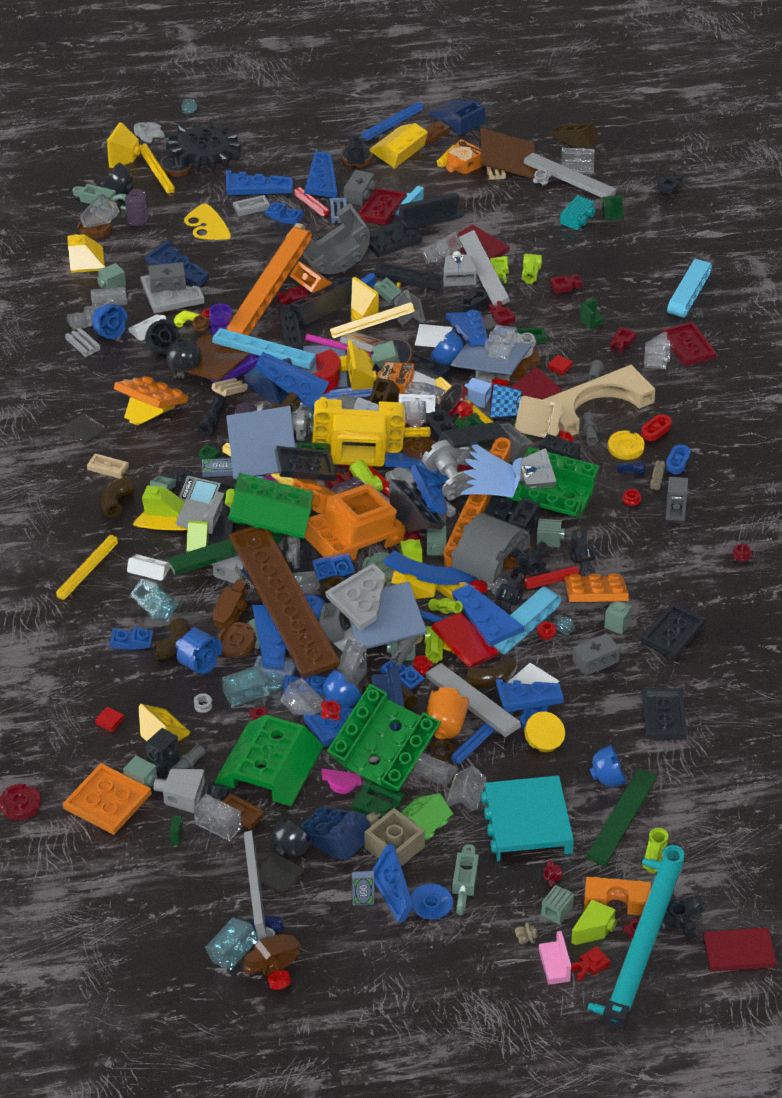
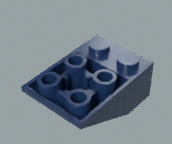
(460, 115)
(336, 831)

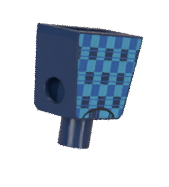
(504, 403)

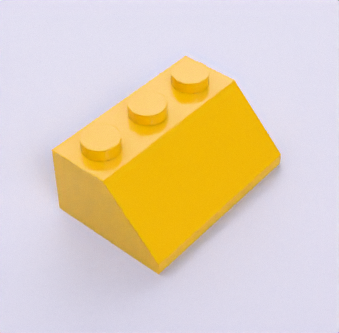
(400, 144)

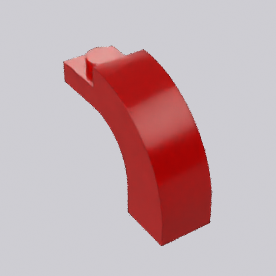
(328, 368)

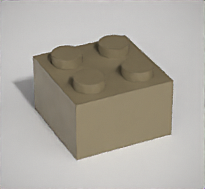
(396, 830)

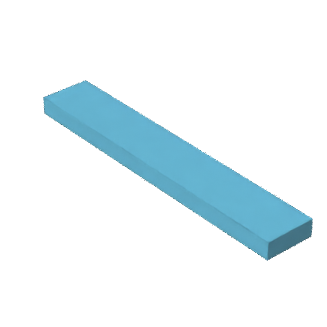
(258, 346)

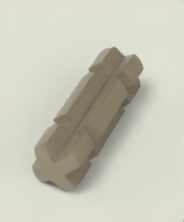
(657, 475)

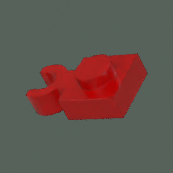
(592, 962)

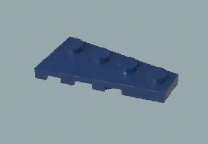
(167, 254)

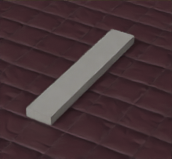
(570, 176)
(484, 268)
(479, 703)
(255, 886)

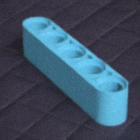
(689, 288)
(531, 615)

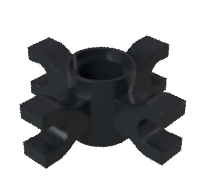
(583, 553)
(530, 560)
(509, 593)
(683, 920)

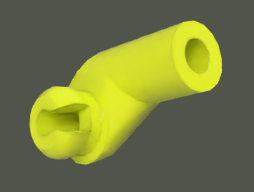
(183, 317)

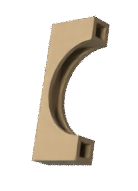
(622, 384)

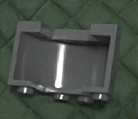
(340, 247)
(486, 545)

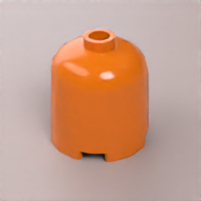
(448, 708)

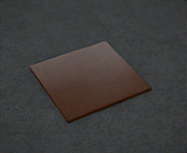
(506, 153)
(216, 359)

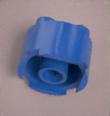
(198, 650)

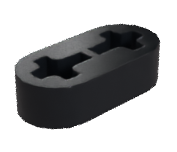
(473, 300)

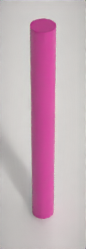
(327, 342)

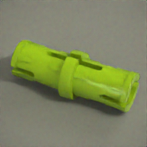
(445, 605)

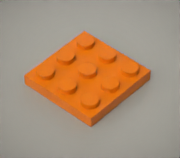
(151, 392)
(596, 588)
(107, 798)

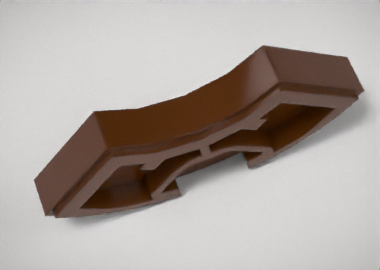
(525, 365)

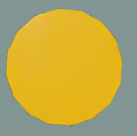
(626, 445)
(544, 731)

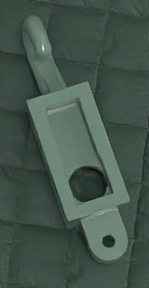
(90, 192)
(463, 879)

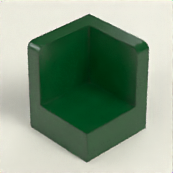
(612, 207)
(589, 314)

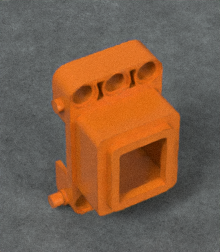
(345, 531)

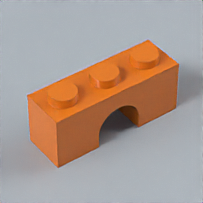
(320, 493)
(631, 892)

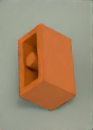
(309, 277)

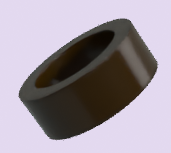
(441, 743)

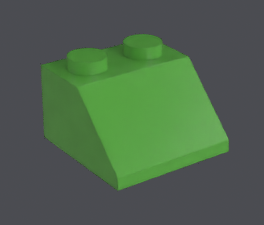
(428, 813)

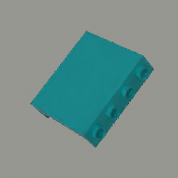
(527, 815)

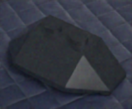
(412, 509)

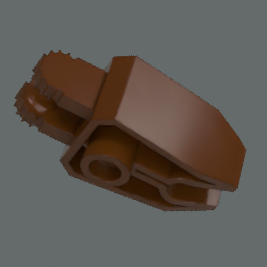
(230, 604)
(272, 954)

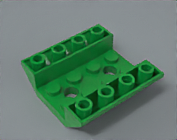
(573, 480)
(271, 505)
(369, 735)
(286, 759)

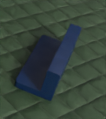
(390, 684)

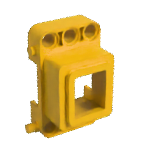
(341, 425)

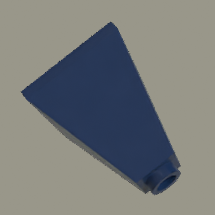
(265, 387)

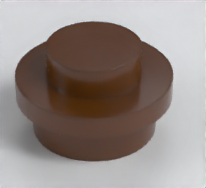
(200, 323)

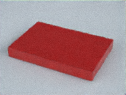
(464, 640)

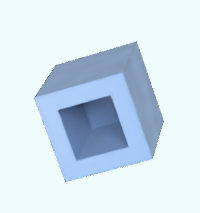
(479, 392)

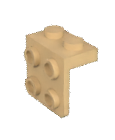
(538, 417)

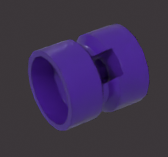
(220, 317)

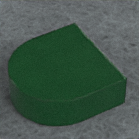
(209, 452)

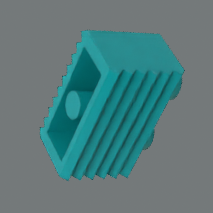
(577, 213)

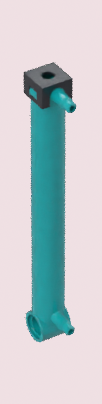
(618, 1007)

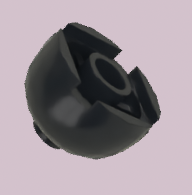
(120, 179)
(160, 336)
(183, 354)
(289, 839)

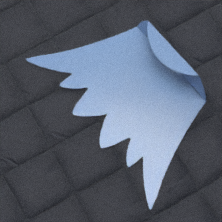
(492, 474)

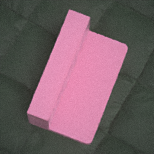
(555, 960)

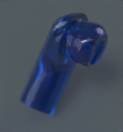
(635, 467)
(274, 922)

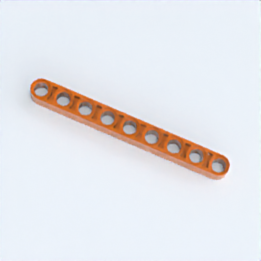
(270, 281)
(475, 503)

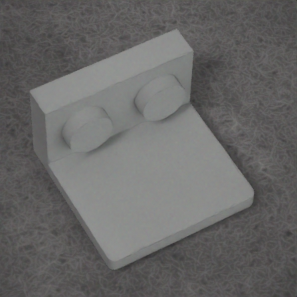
(202, 511)

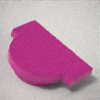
(341, 781)

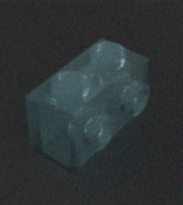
(154, 600)
(241, 686)
(231, 943)

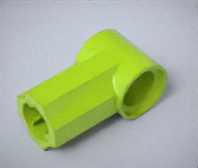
(531, 266)
(362, 471)
(433, 646)
(657, 843)

